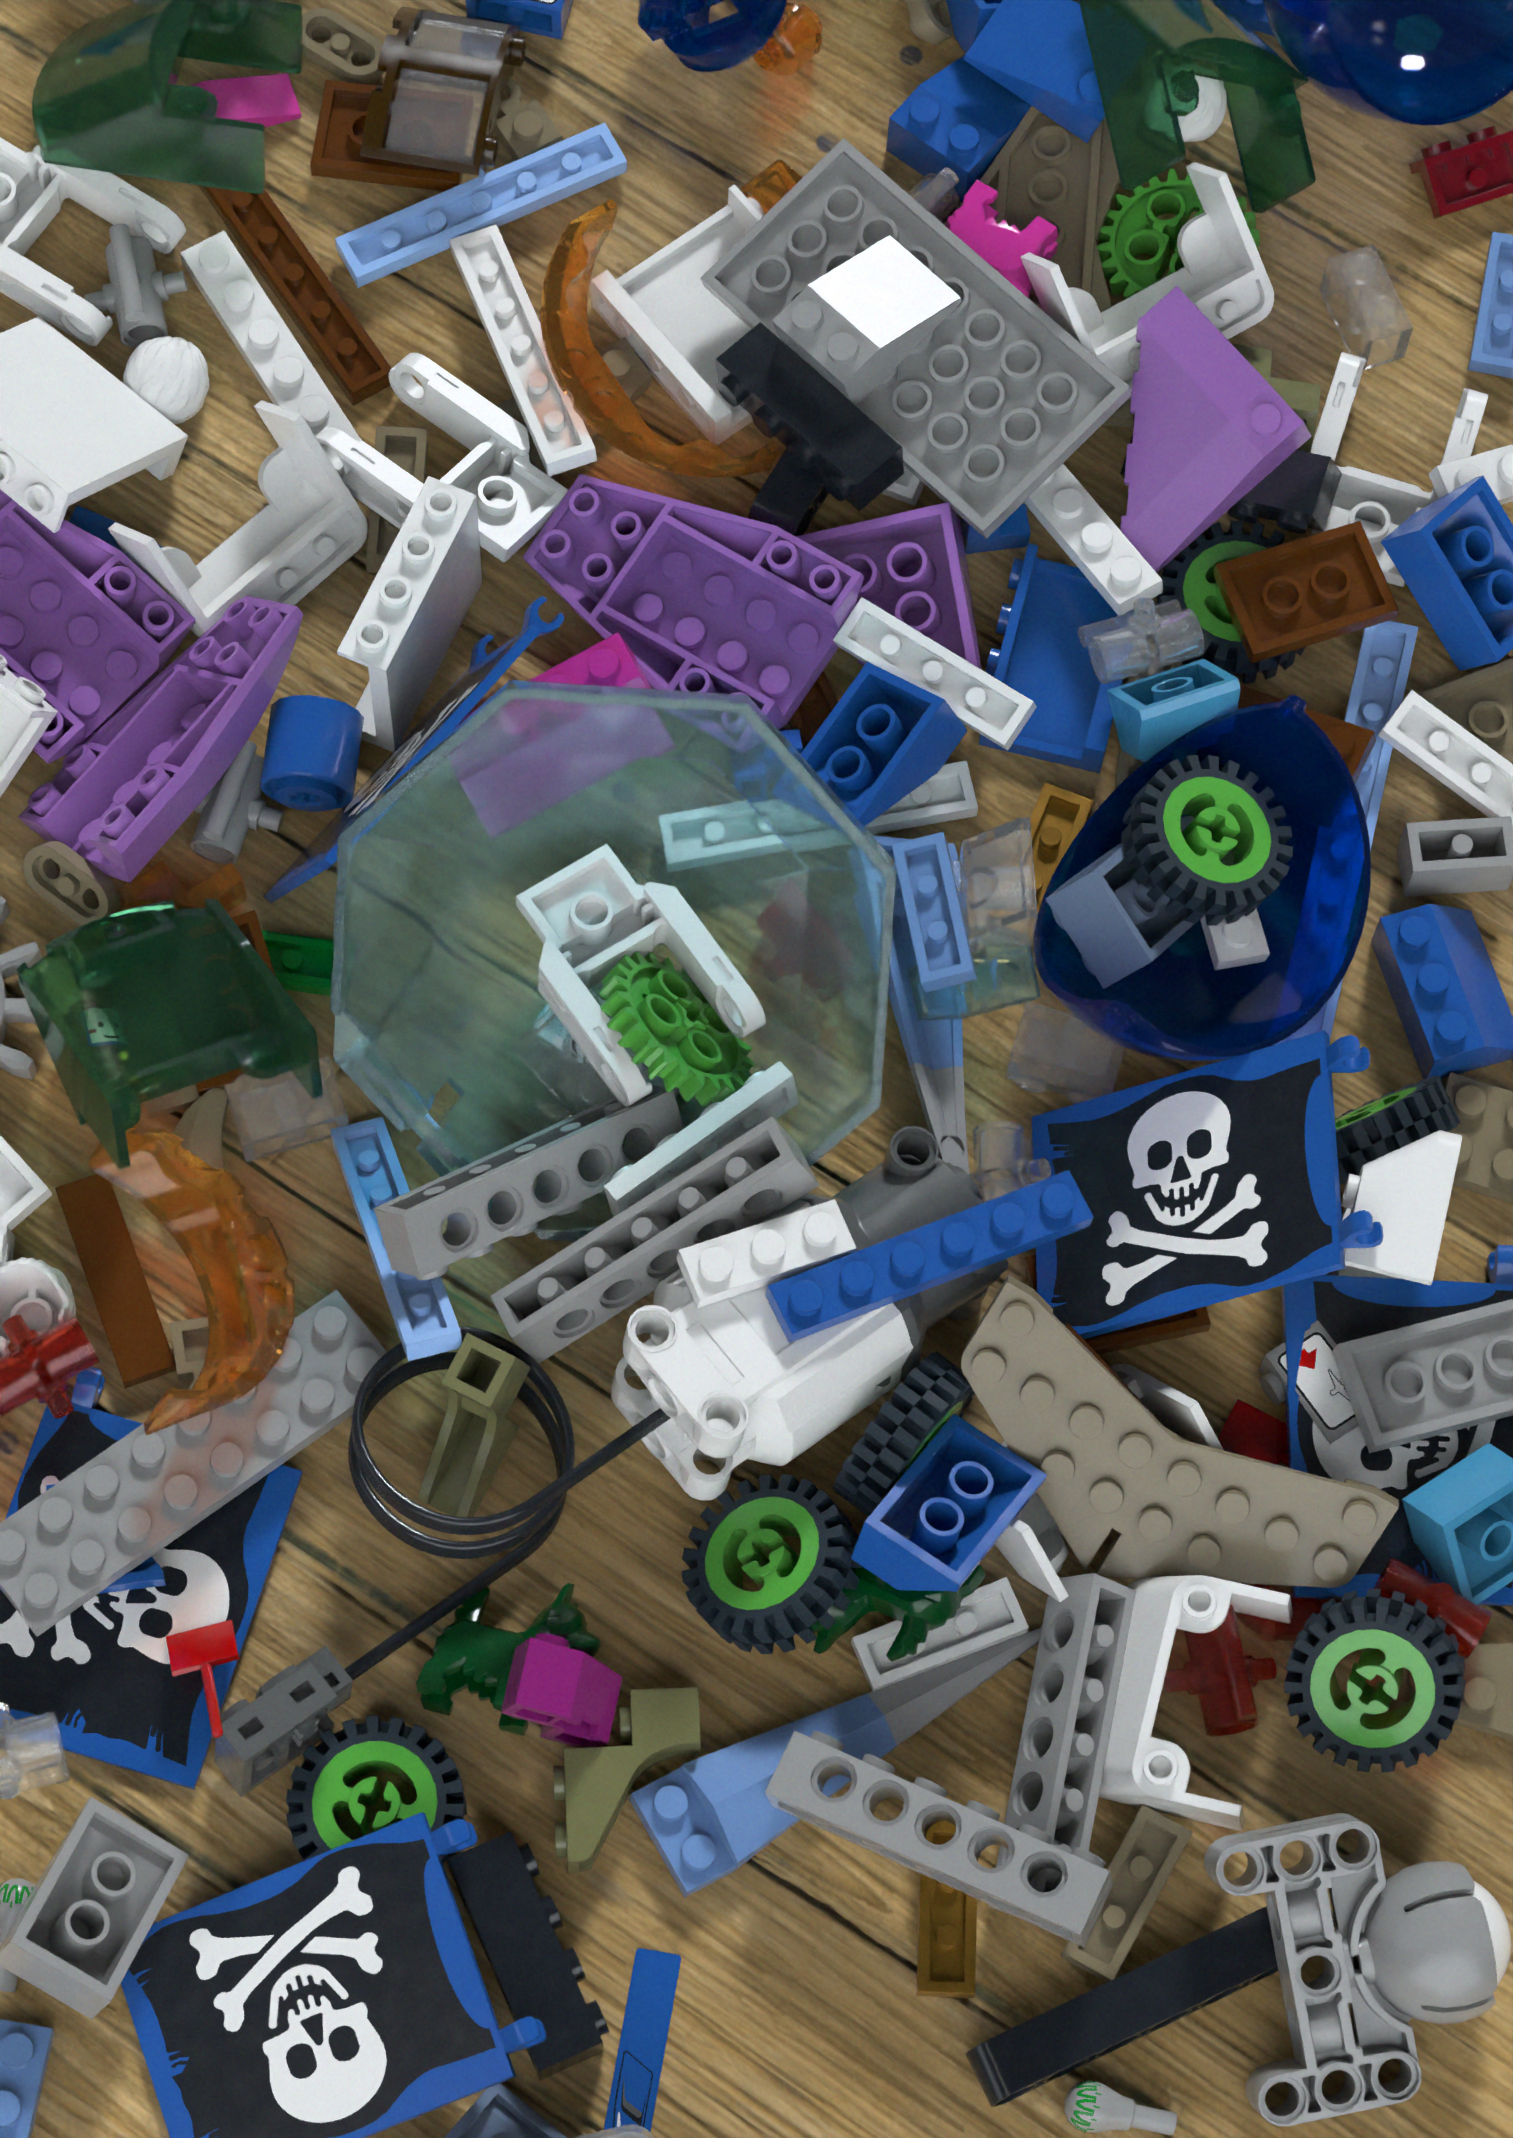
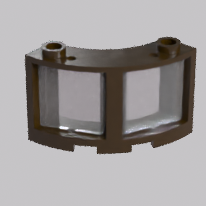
(441, 91)

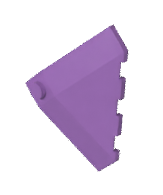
(1200, 430)
(913, 571)

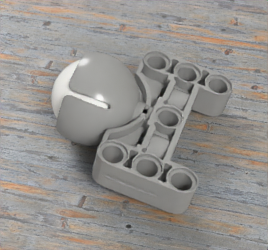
(1400, 1950)

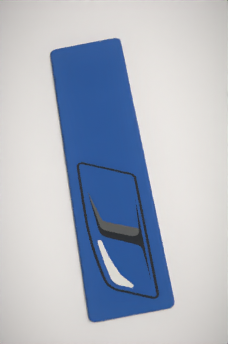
(643, 2039)

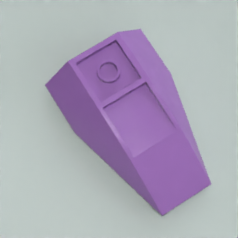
(697, 592)
(79, 624)
(168, 744)

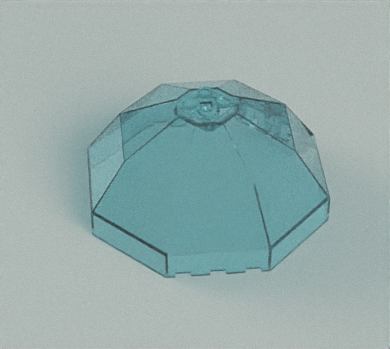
(687, 795)

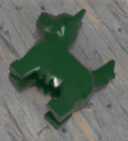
(915, 1609)
(482, 1655)

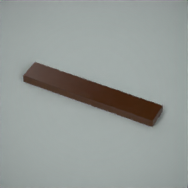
(303, 291)

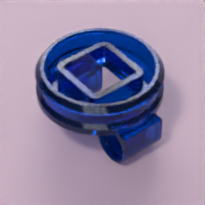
(716, 44)

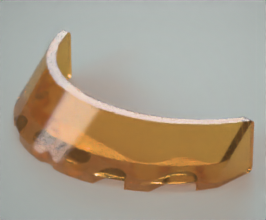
(590, 382)
(233, 1256)

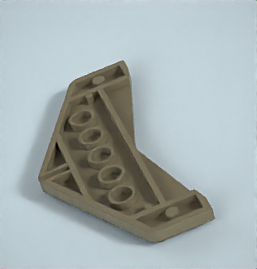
(1068, 184)
(1169, 1498)

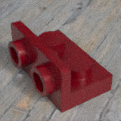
(1467, 173)

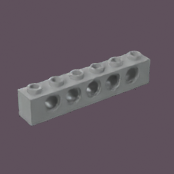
(415, 1220)
(641, 1244)
(1070, 1716)
(1065, 1911)

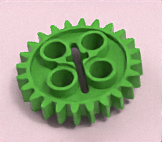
(1138, 231)
(674, 1029)

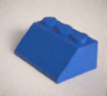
(1461, 571)
(1444, 989)
(946, 1511)

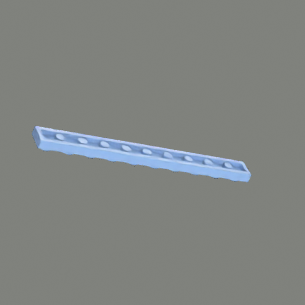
(1373, 699)

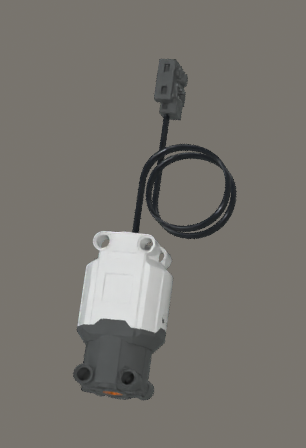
(716, 1391)

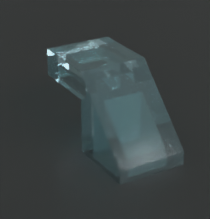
(1003, 980)

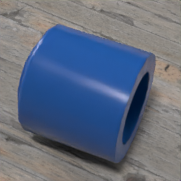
(311, 753)

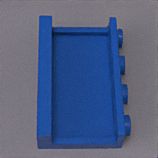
(1050, 665)

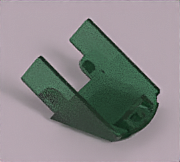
(1146, 79)
(114, 99)
(160, 1006)

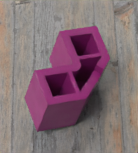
(562, 1691)

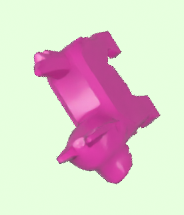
(999, 243)

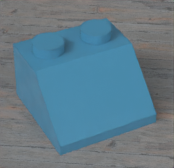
(1170, 704)
(1467, 1523)

